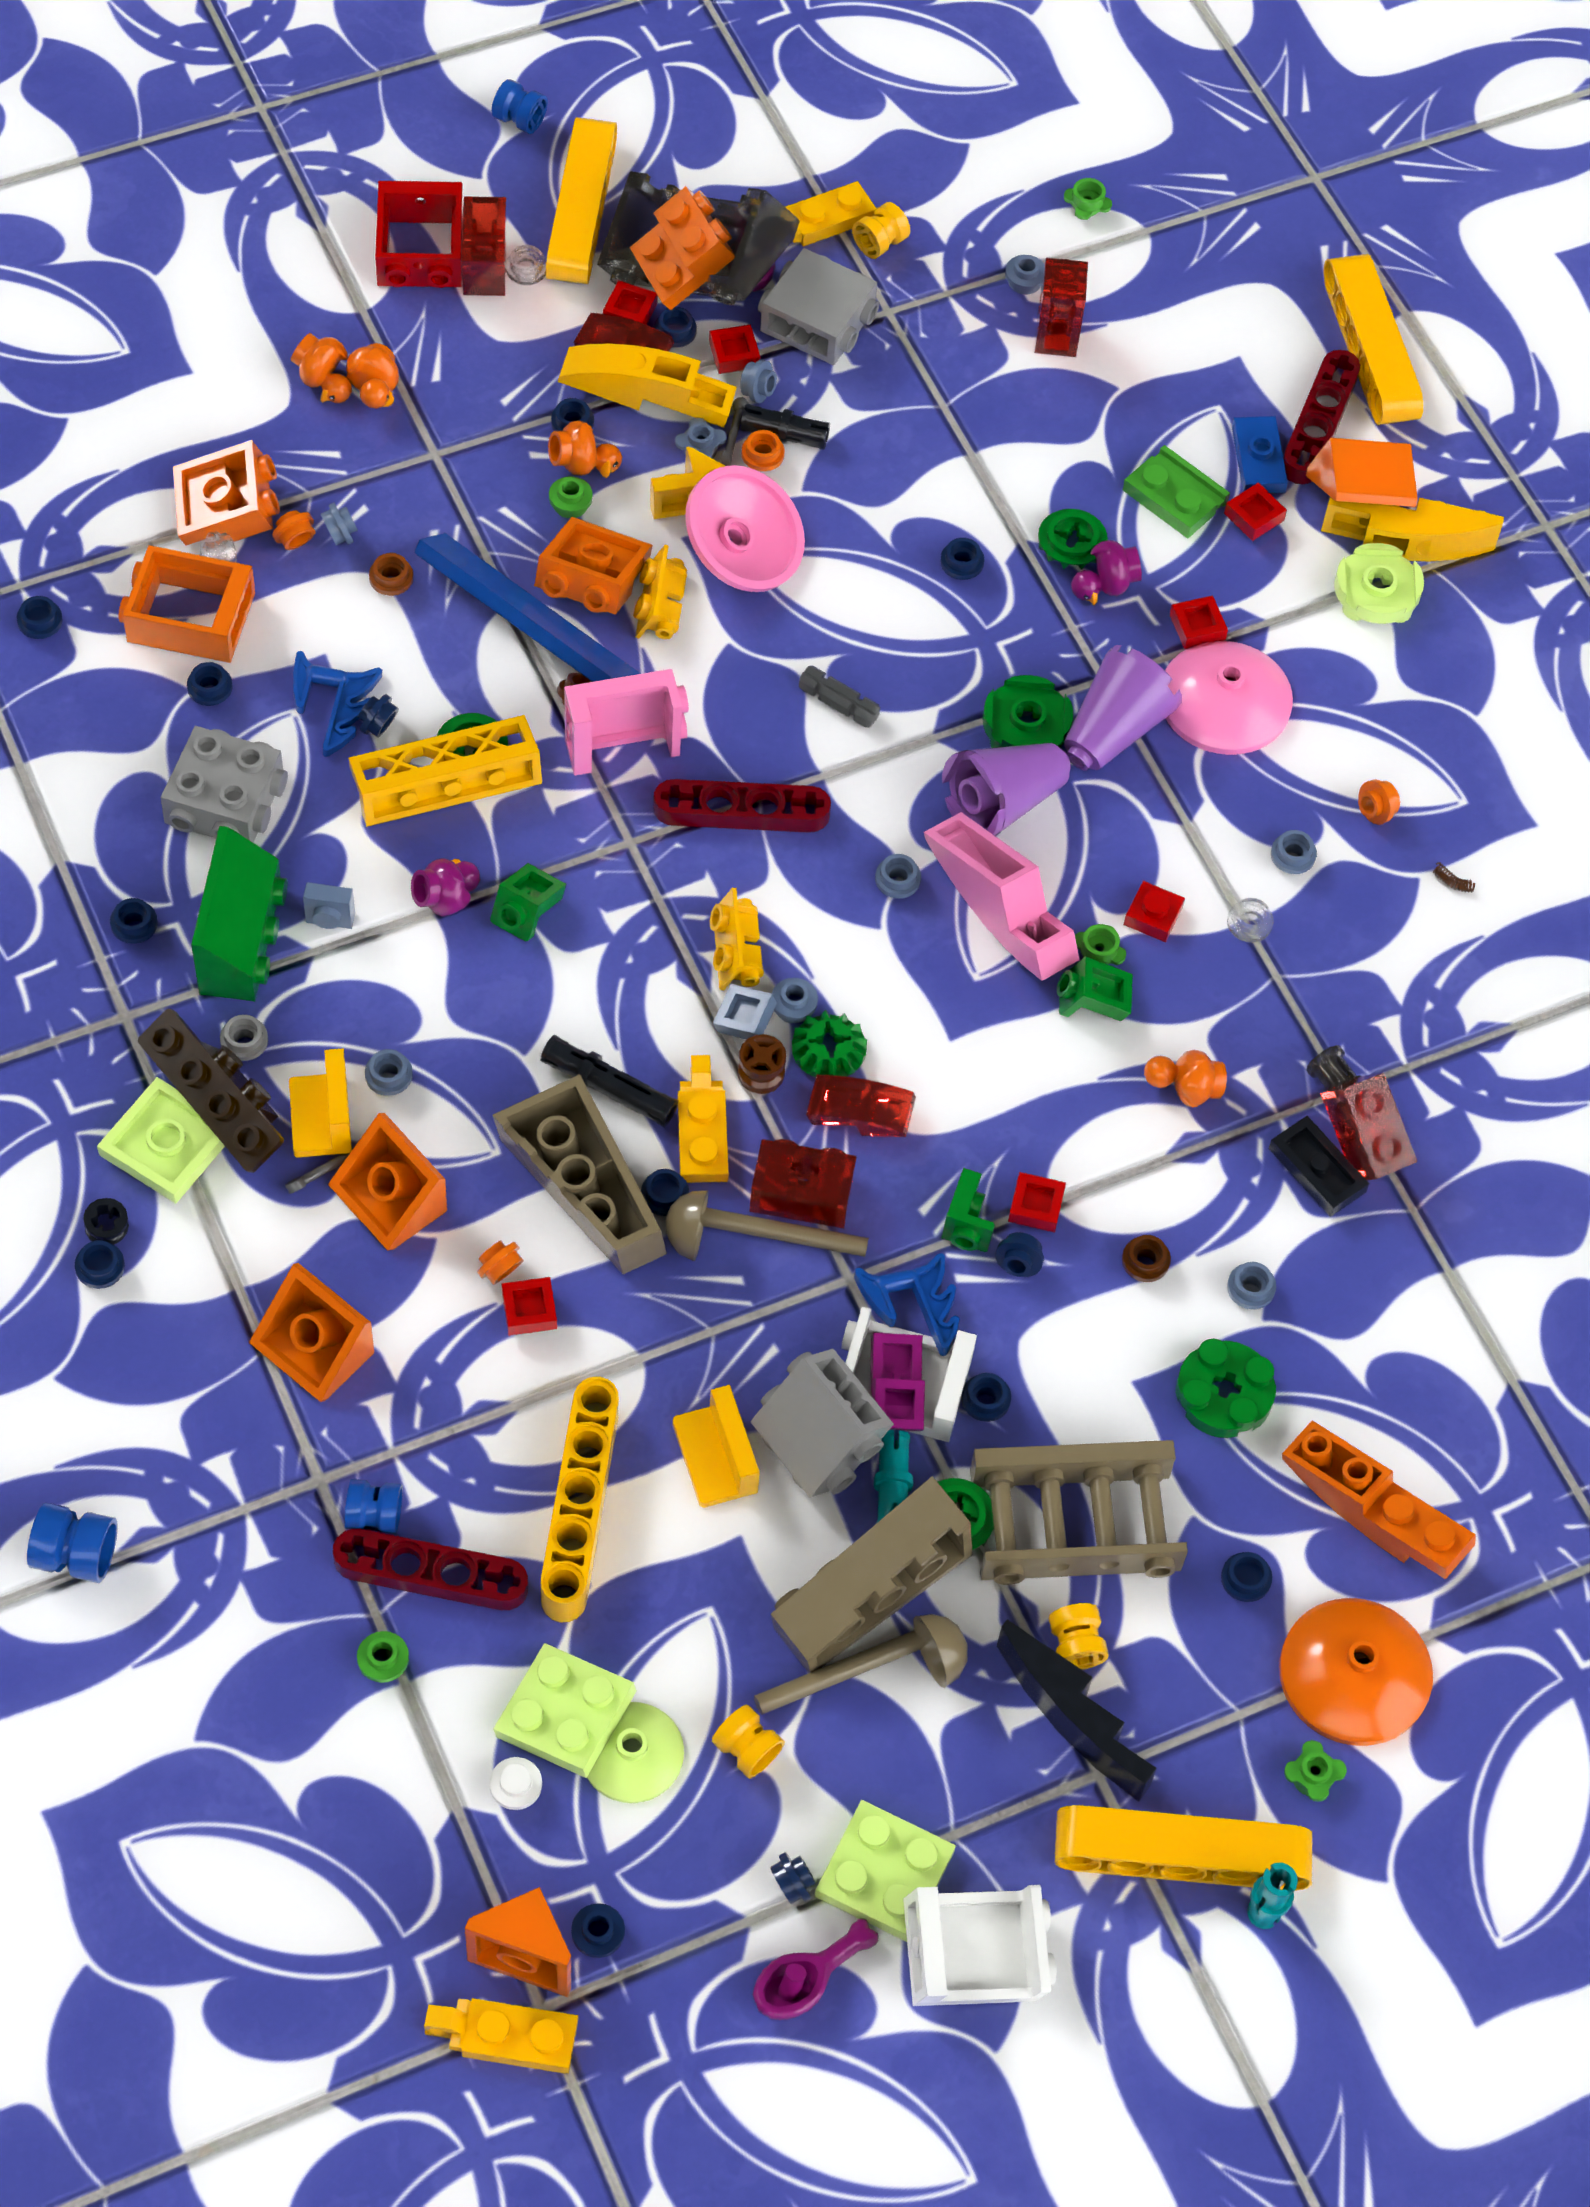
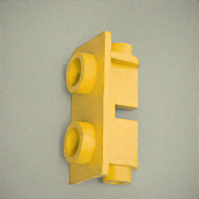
(661, 580)
(733, 924)

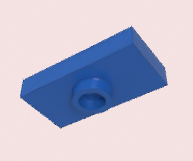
(1259, 453)

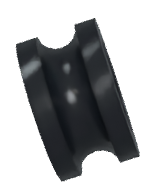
(102, 1207)

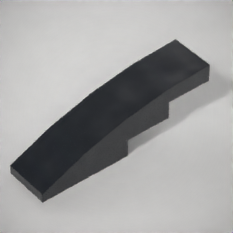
(1061, 1695)

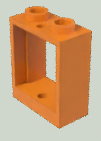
(192, 572)

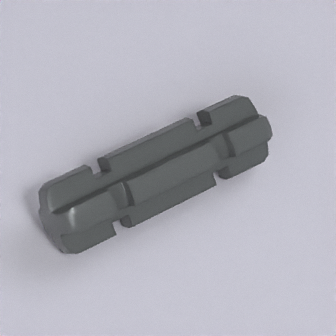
(839, 696)

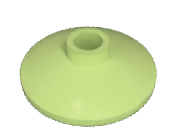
(643, 1773)

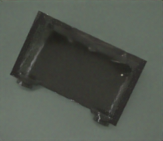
(757, 224)

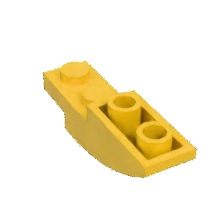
(638, 373)
(1425, 534)

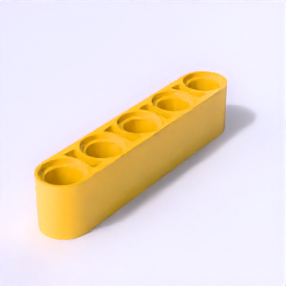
(581, 201)
(1373, 338)
(573, 1519)
(1178, 1846)

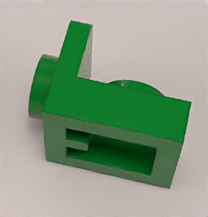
(524, 899)
(1096, 988)
(962, 1221)

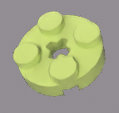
(1374, 604)

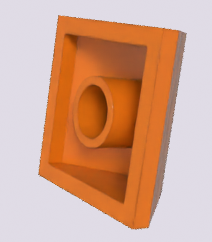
(1365, 472)
(390, 1184)
(313, 1334)
(521, 1943)

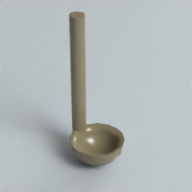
(690, 1215)
(934, 1635)

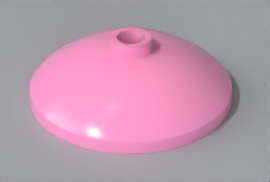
(758, 520)
(1225, 713)

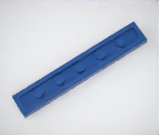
(521, 609)

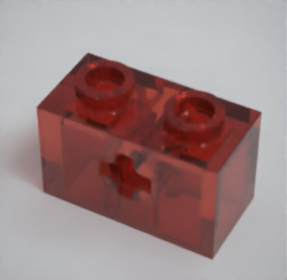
(484, 246)
(1061, 307)
(1369, 1126)
(782, 1194)

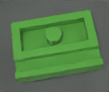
(1176, 491)

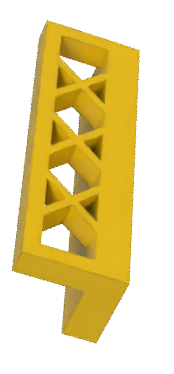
(449, 777)

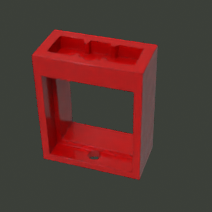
(400, 204)

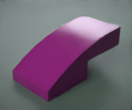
(898, 1378)

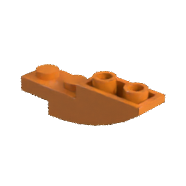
(1375, 1505)

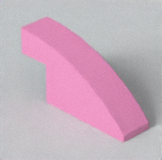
(1004, 894)

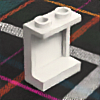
(942, 1374)
(978, 1946)

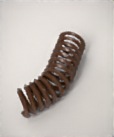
(1462, 884)

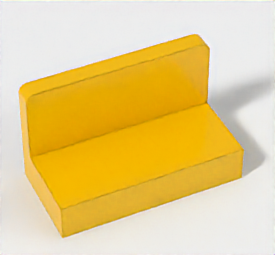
(321, 1110)
(717, 1450)

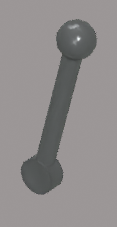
(738, 406)
(300, 1182)

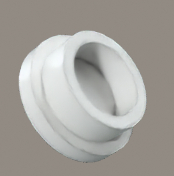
(515, 1783)

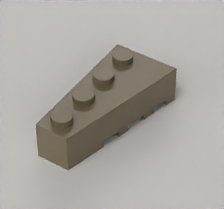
(580, 1165)
(874, 1576)

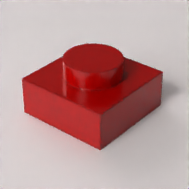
(631, 302)
(733, 348)
(1255, 511)
(1198, 621)
(1154, 911)
(1037, 1202)
(529, 1306)

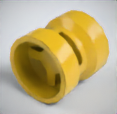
(884, 228)
(1078, 1634)
(745, 1739)

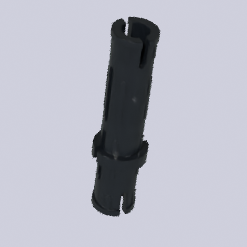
(609, 1080)

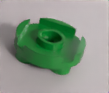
(1027, 694)
(1232, 1362)

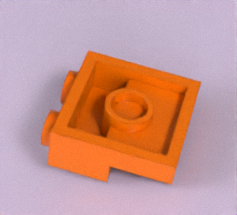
(683, 247)
(225, 494)
(591, 566)

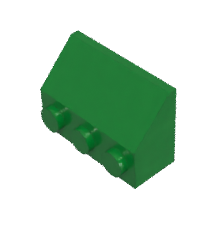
(237, 918)

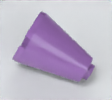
(1120, 707)
(1003, 782)

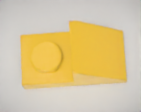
(671, 492)

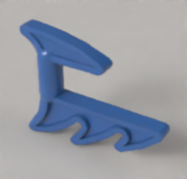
(346, 708)
(925, 1284)

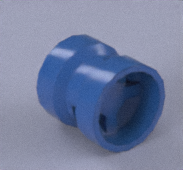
(520, 106)
(373, 1506)

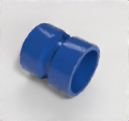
(64, 1540)

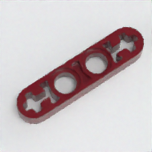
(1321, 416)
(741, 813)
(428, 1578)

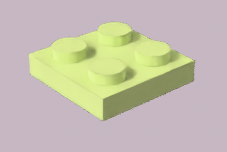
(161, 1141)
(565, 1710)
(880, 1865)

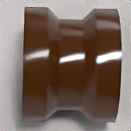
(762, 1051)

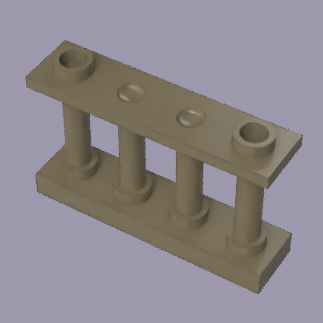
(1077, 1463)

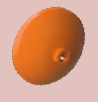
(1348, 1698)

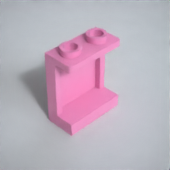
(623, 713)

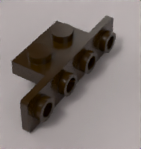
(215, 1089)

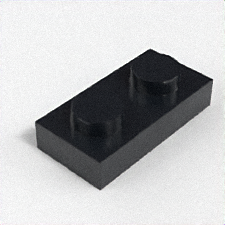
(1318, 1166)

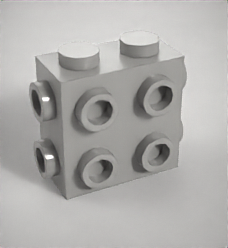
(818, 306)
(223, 784)
(821, 1423)

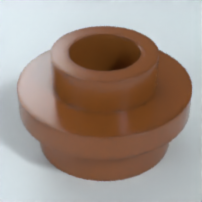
(391, 565)

